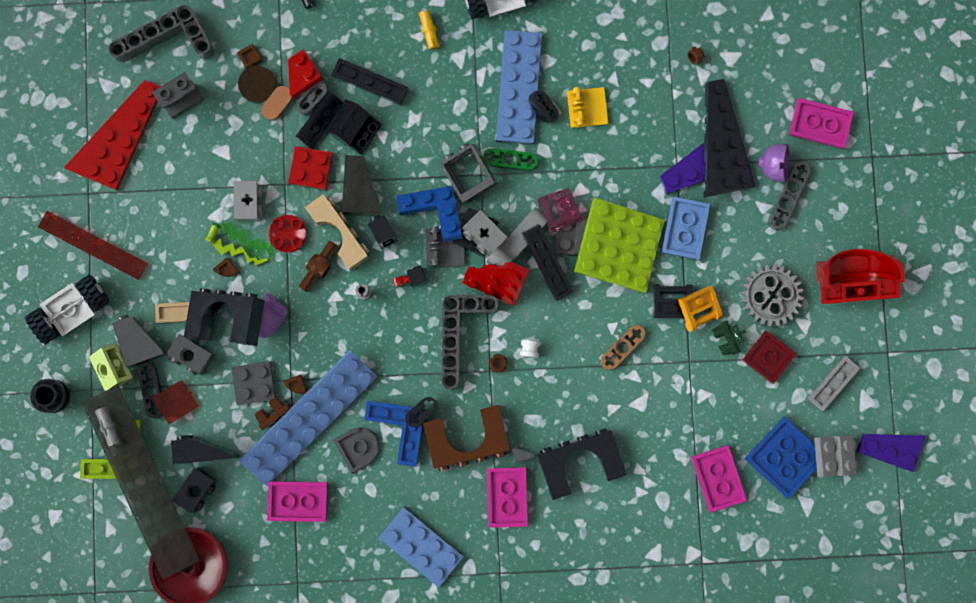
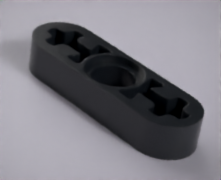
(154, 375)

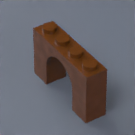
(444, 454)

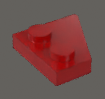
(302, 74)

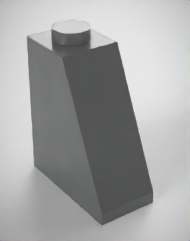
(136, 342)

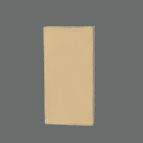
(171, 312)

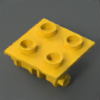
(587, 107)

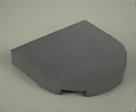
(358, 448)

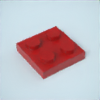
(310, 168)

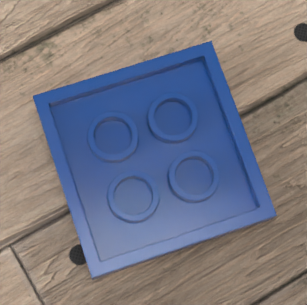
(784, 457)

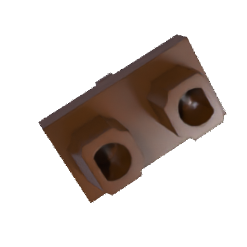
(279, 409)

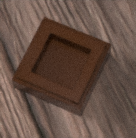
(249, 56)

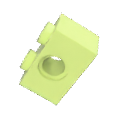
(110, 367)

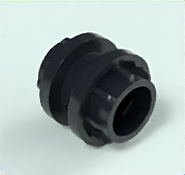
(39, 396)

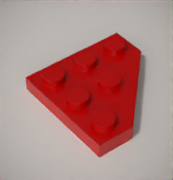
(498, 281)

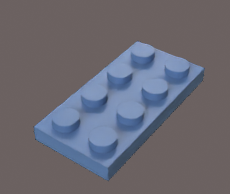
(421, 547)

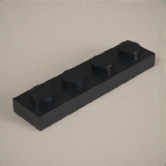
(369, 81)
(547, 262)

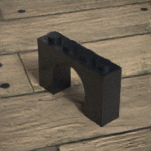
(246, 315)
(601, 444)

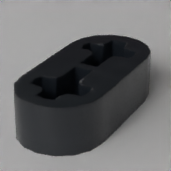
(543, 106)
(418, 408)

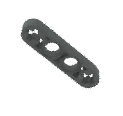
(792, 197)

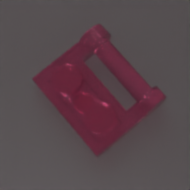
(565, 207)

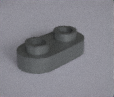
(311, 98)

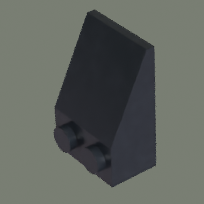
(190, 449)

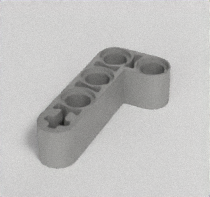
(515, 243)

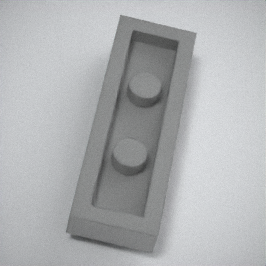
(833, 383)

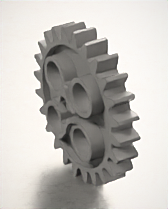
(785, 305)

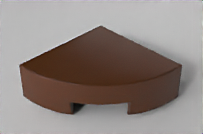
(226, 268)
(296, 384)

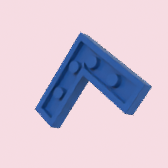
(439, 199)
(396, 415)

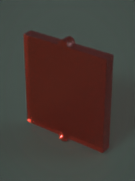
(175, 402)

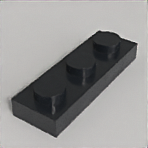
(319, 120)

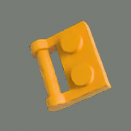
(698, 302)

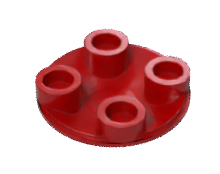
(287, 233)

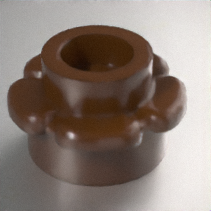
(696, 55)
(498, 368)

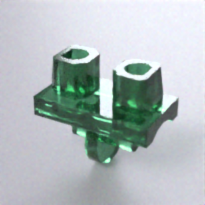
(725, 330)

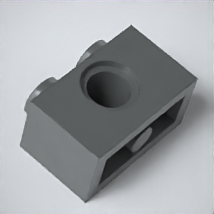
(182, 346)

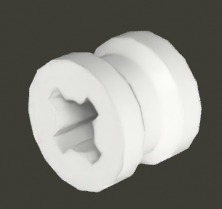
(530, 349)

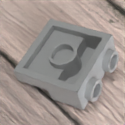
(836, 456)

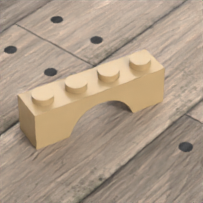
(323, 213)

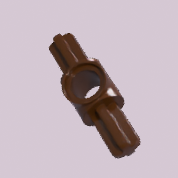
(318, 266)

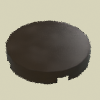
(256, 84)

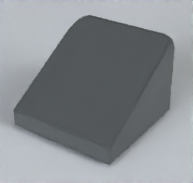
(521, 455)

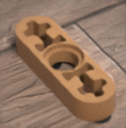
(616, 361)

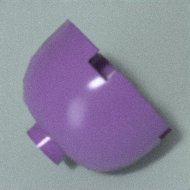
(775, 162)

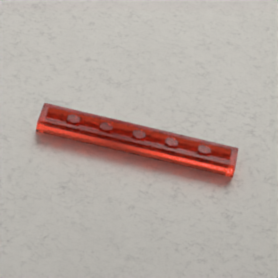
(92, 245)

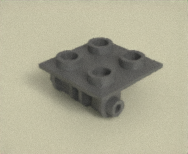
(442, 253)

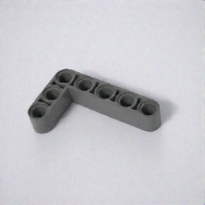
(163, 33)
(455, 332)

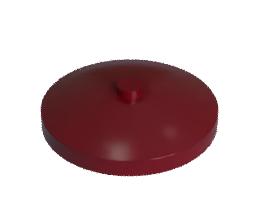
(199, 581)

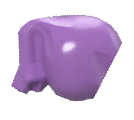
(273, 316)

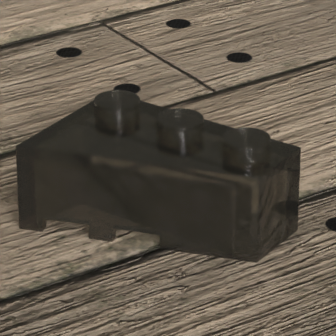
(358, 189)

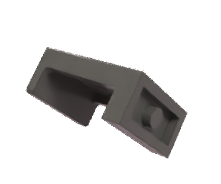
(178, 95)

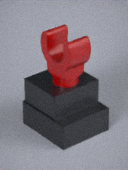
(415, 277)

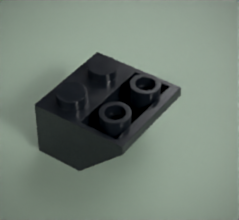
(353, 126)

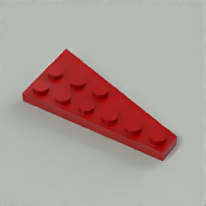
(114, 144)

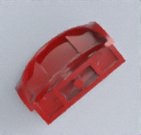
(857, 276)

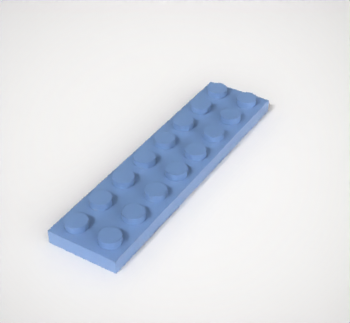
(308, 418)

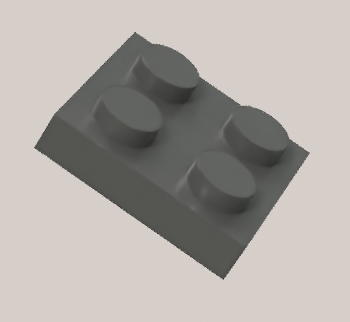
(253, 383)

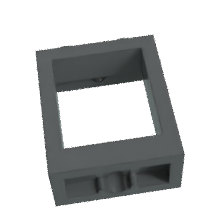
(477, 190)

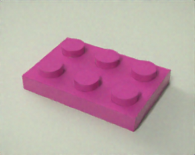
(821, 123)
(718, 478)
(507, 497)
(297, 501)

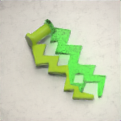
(245, 246)

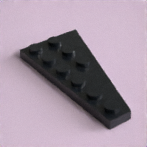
(724, 151)

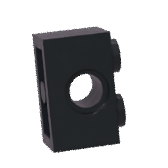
(382, 231)
(185, 497)

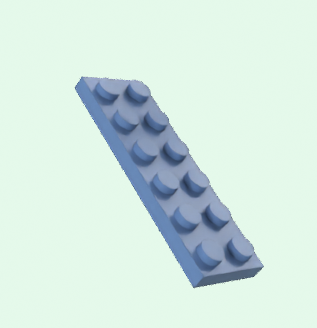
(517, 82)

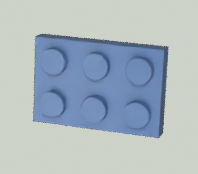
(685, 228)

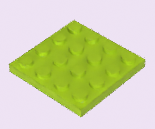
(619, 245)

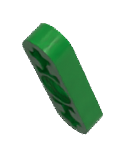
(525, 155)

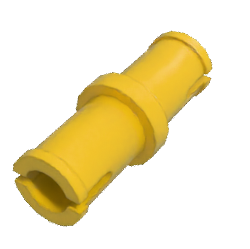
(429, 30)

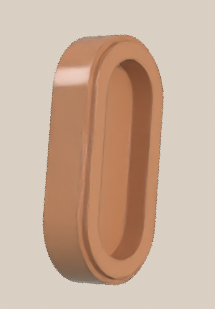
(276, 103)

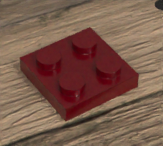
(769, 357)

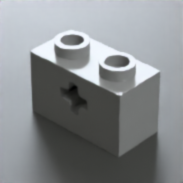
(242, 192)
(493, 235)

